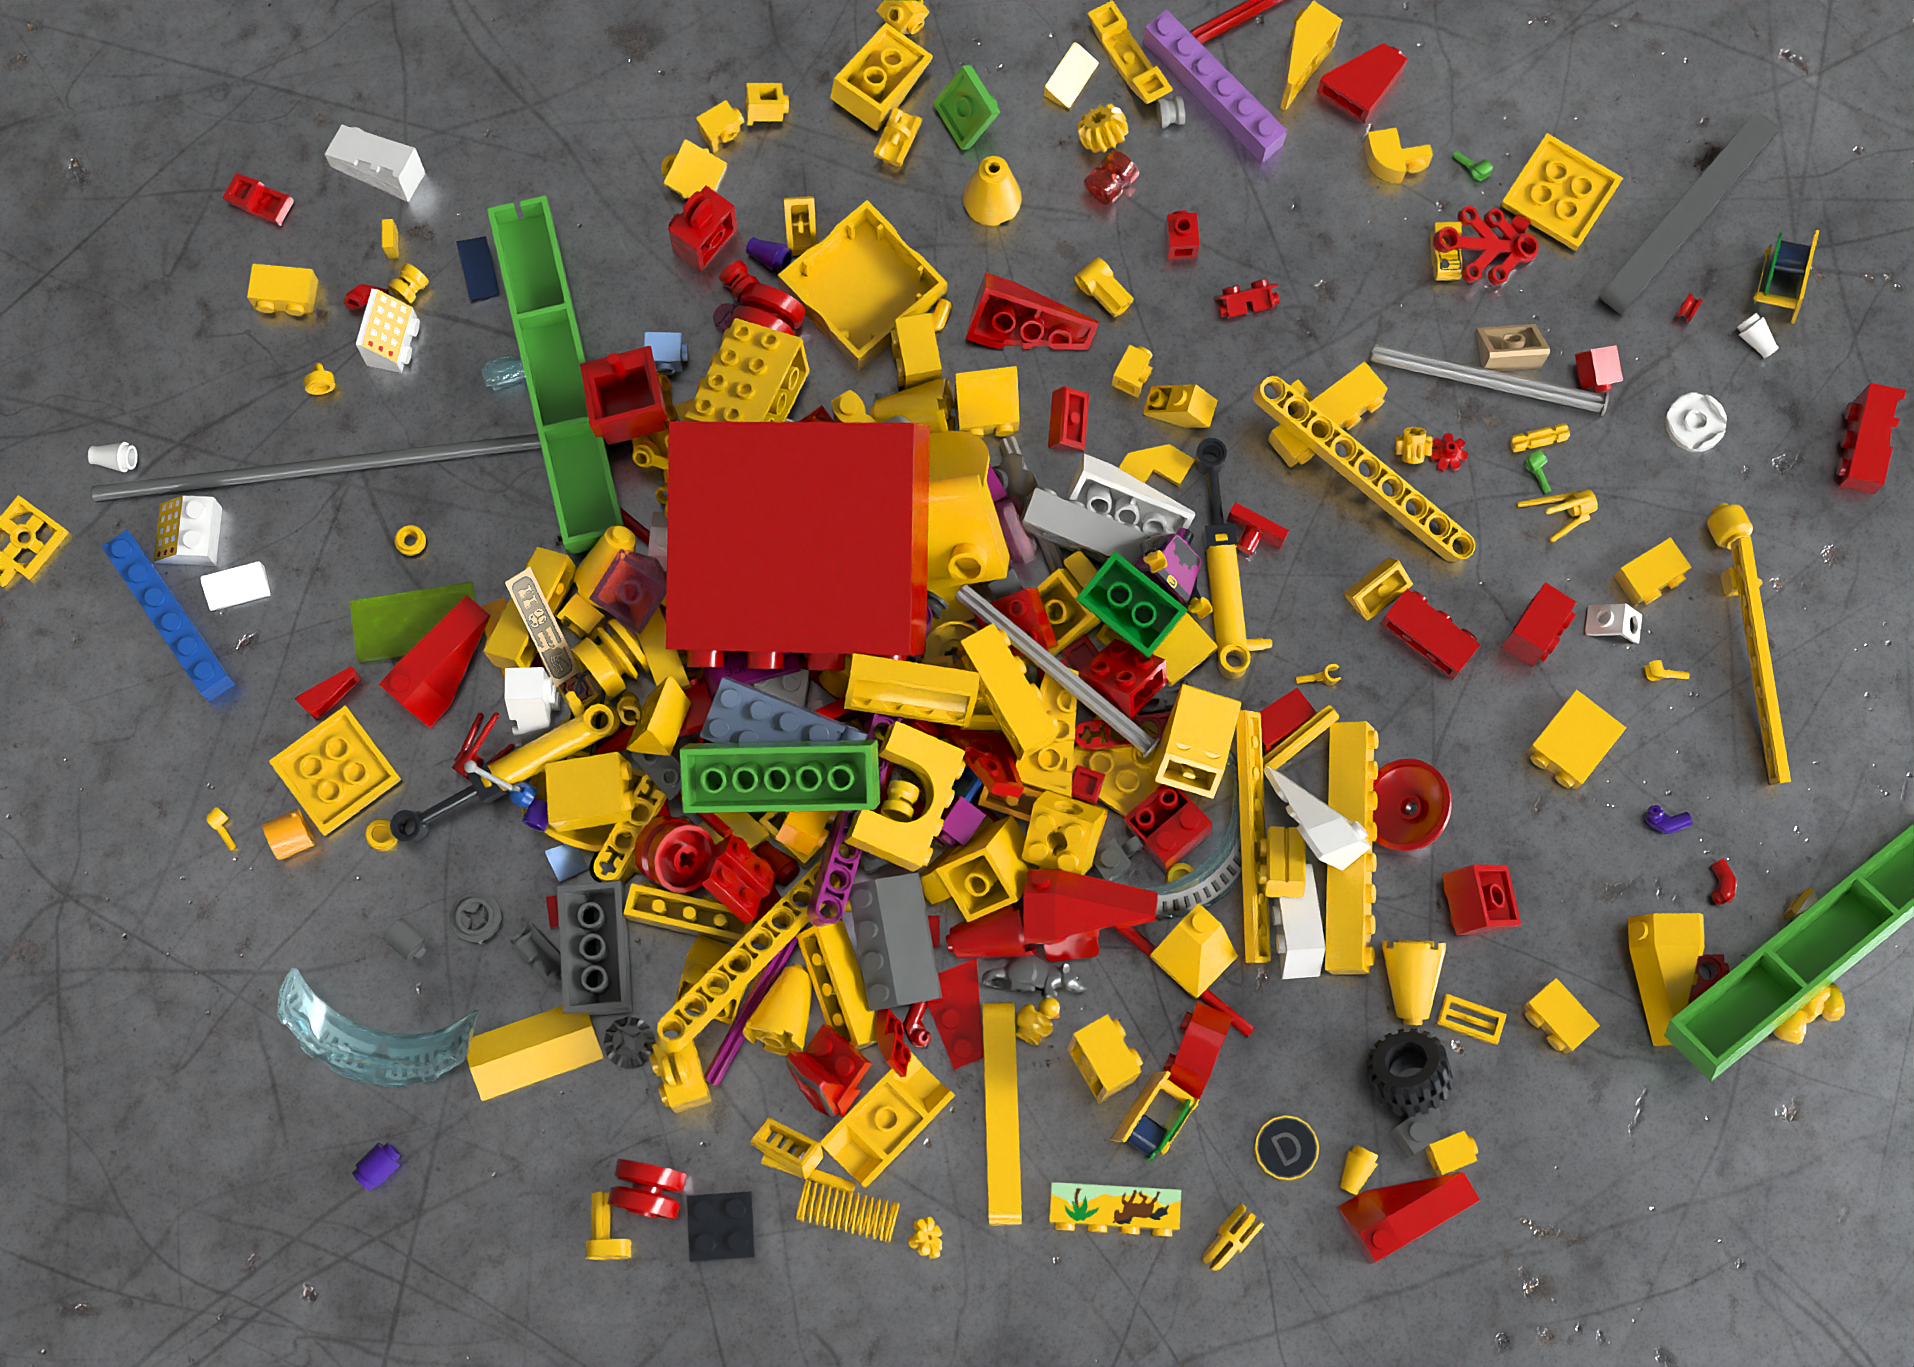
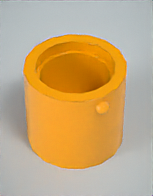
(288, 834)

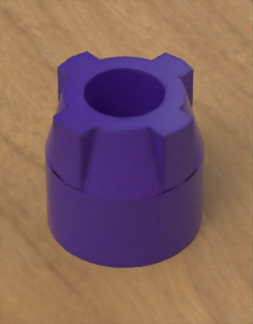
(536, 815)

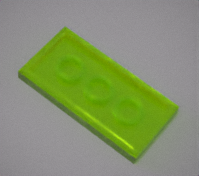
(398, 621)

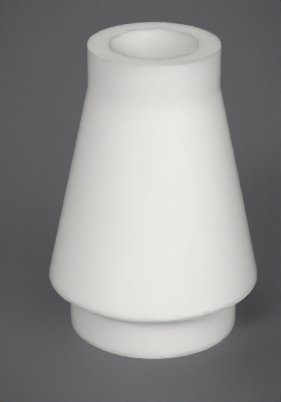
(1757, 334)
(114, 456)

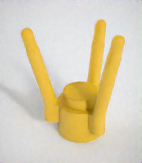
(1577, 504)

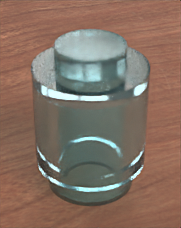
(503, 372)

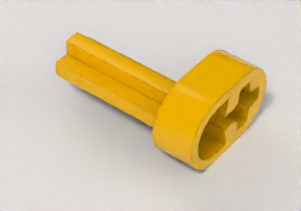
(600, 1245)

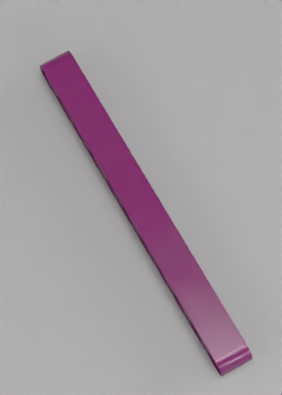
(832, 860)

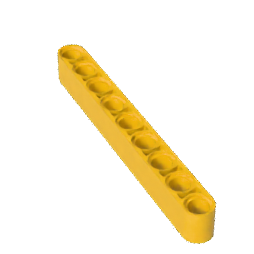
(1378, 471)
(744, 955)

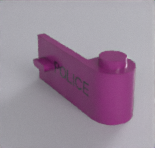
(736, 669)

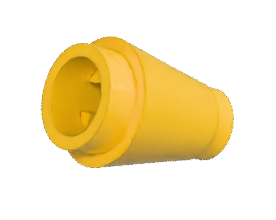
(1357, 1169)

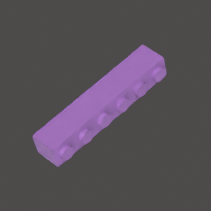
(1214, 86)

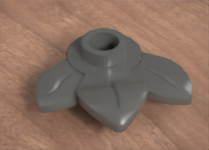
(1014, 478)

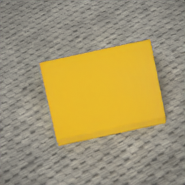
(660, 719)

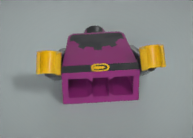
(1174, 568)

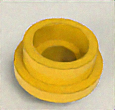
(407, 532)

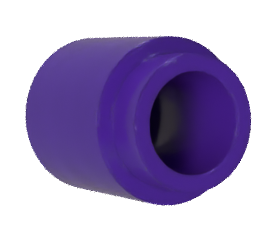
(377, 1165)

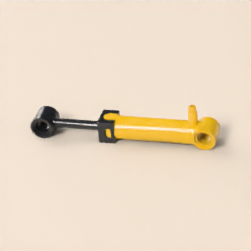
(1223, 571)
(517, 765)

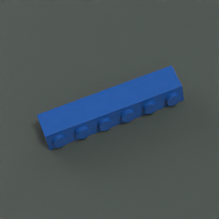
(168, 615)

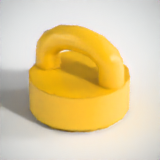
(319, 381)

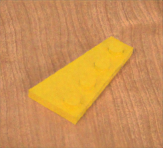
(1053, 765)

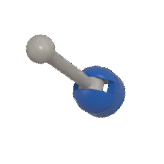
(520, 793)

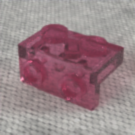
(1018, 542)

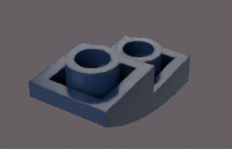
(477, 268)

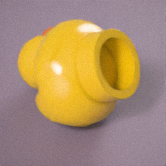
(1035, 1024)

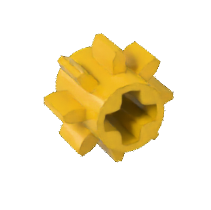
(1413, 445)

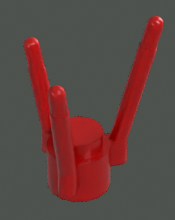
(466, 754)

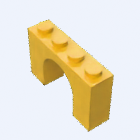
(937, 767)

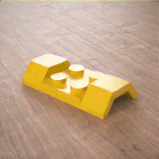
(886, 1121)

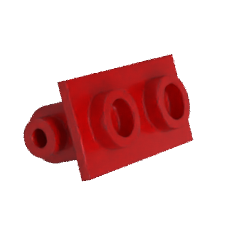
(1235, 299)

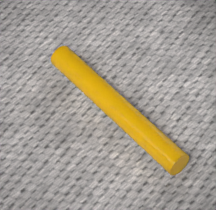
(816, 1176)

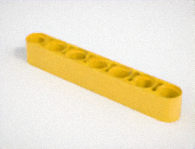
(1001, 1113)

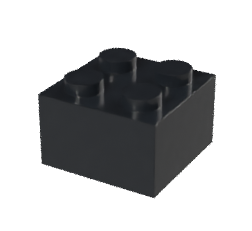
(721, 1227)

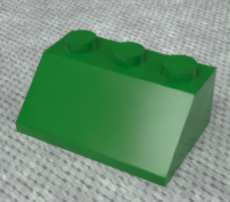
(1131, 604)

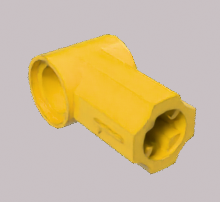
(1099, 281)

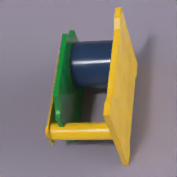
(1788, 258)
(1142, 1130)

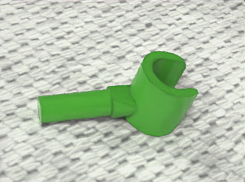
(1479, 171)
(1533, 464)

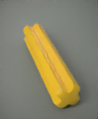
(1300, 737)

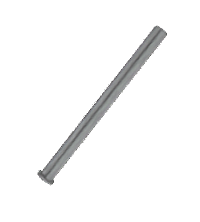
(1490, 378)
(1058, 671)

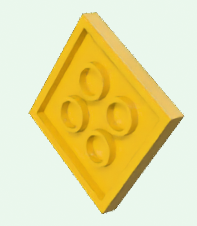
(1561, 191)
(335, 770)
(1127, 772)

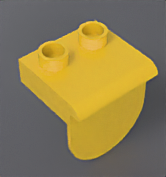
(962, 519)

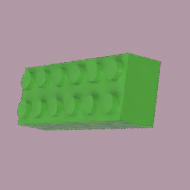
(780, 776)

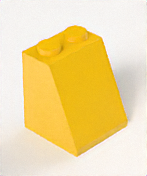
(987, 870)

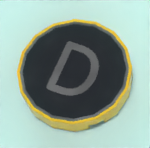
(1286, 1148)

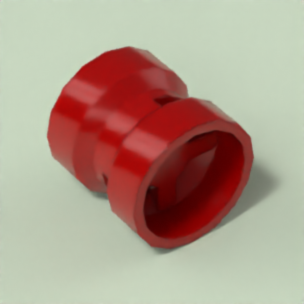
(736, 278)

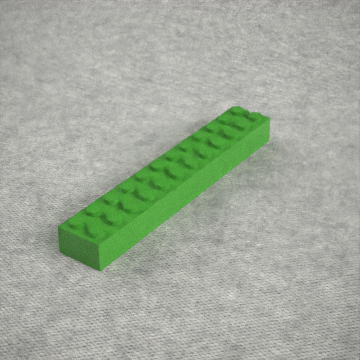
(551, 363)
(1798, 961)

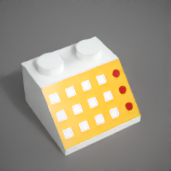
(387, 332)
(188, 531)

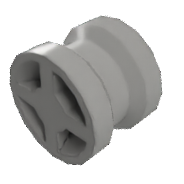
(1170, 111)

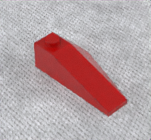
(1018, 316)
(693, 722)
(1400, 1213)

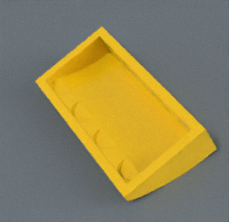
(911, 690)

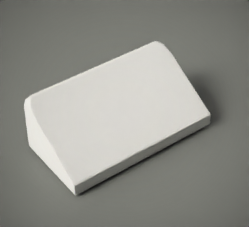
(235, 586)

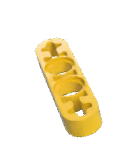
(632, 827)

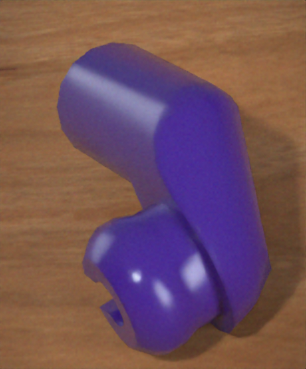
(1666, 824)

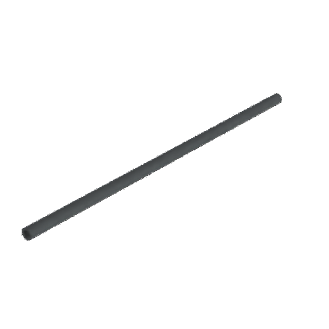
(315, 467)

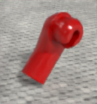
(360, 295)
(1727, 884)
(914, 1027)

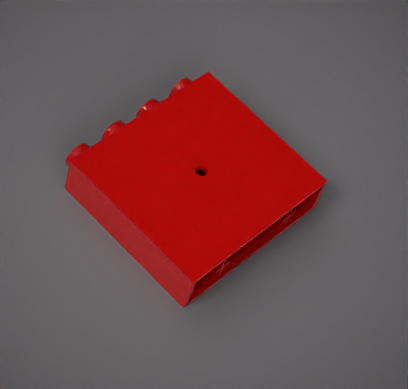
(797, 541)

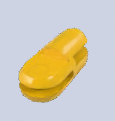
(1231, 1237)

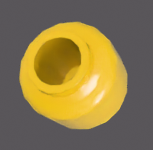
(1728, 524)

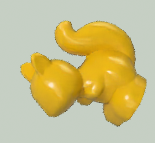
(1827, 1003)

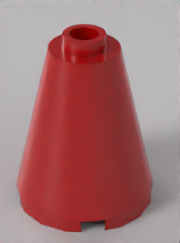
(991, 935)

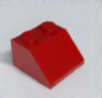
(1481, 899)

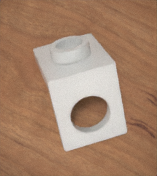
(1613, 620)

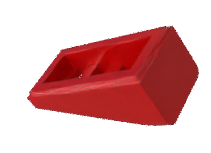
(325, 695)

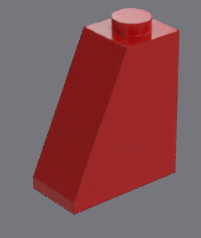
(1363, 81)

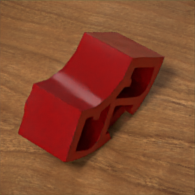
(1198, 1048)

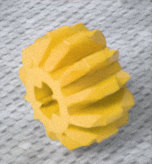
(1102, 128)

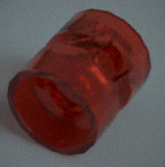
(1115, 173)

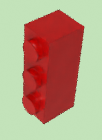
(1430, 633)

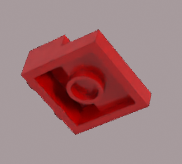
(738, 877)

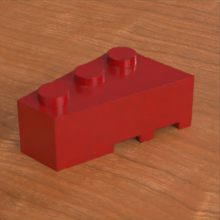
(1868, 438)

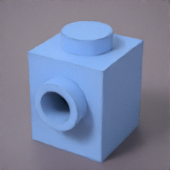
(667, 351)

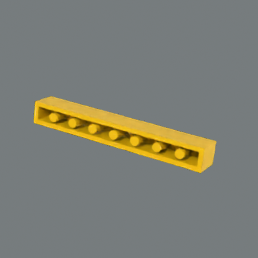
(1351, 890)

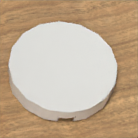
(1696, 422)

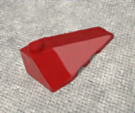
(435, 666)
(1071, 904)

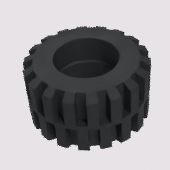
(1413, 1092)

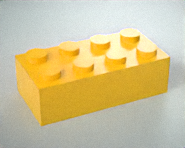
(1008, 692)
(1104, 1058)

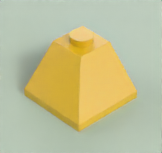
(1195, 951)

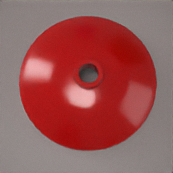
(1397, 790)

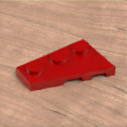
(988, 758)
(959, 1014)

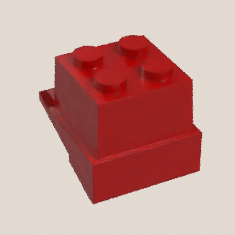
(624, 396)

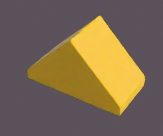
(800, 224)

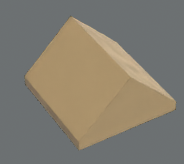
(1511, 347)

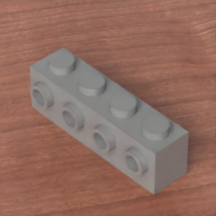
(1080, 529)

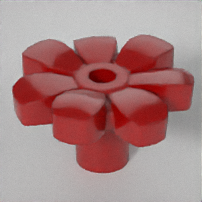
(1448, 452)

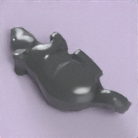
(1032, 974)

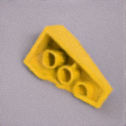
(1665, 961)

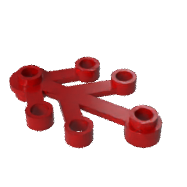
(1488, 243)

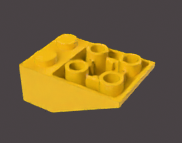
(1196, 741)

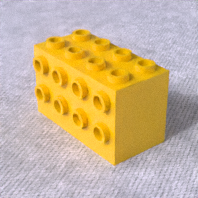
(751, 377)

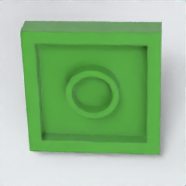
(966, 107)

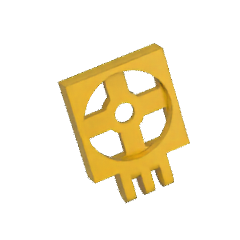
(7, 564)

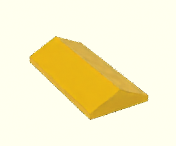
(531, 1051)

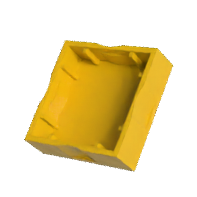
(862, 283)

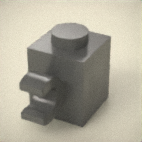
(1112, 860)

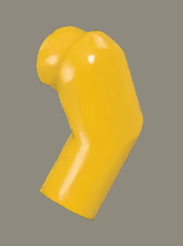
(941, 314)

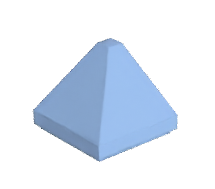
(566, 861)

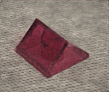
(632, 588)

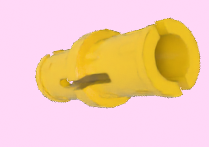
(629, 708)

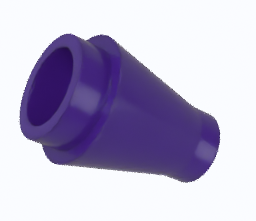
(771, 254)

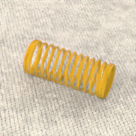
(886, 1230)

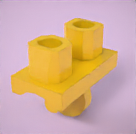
(897, 137)

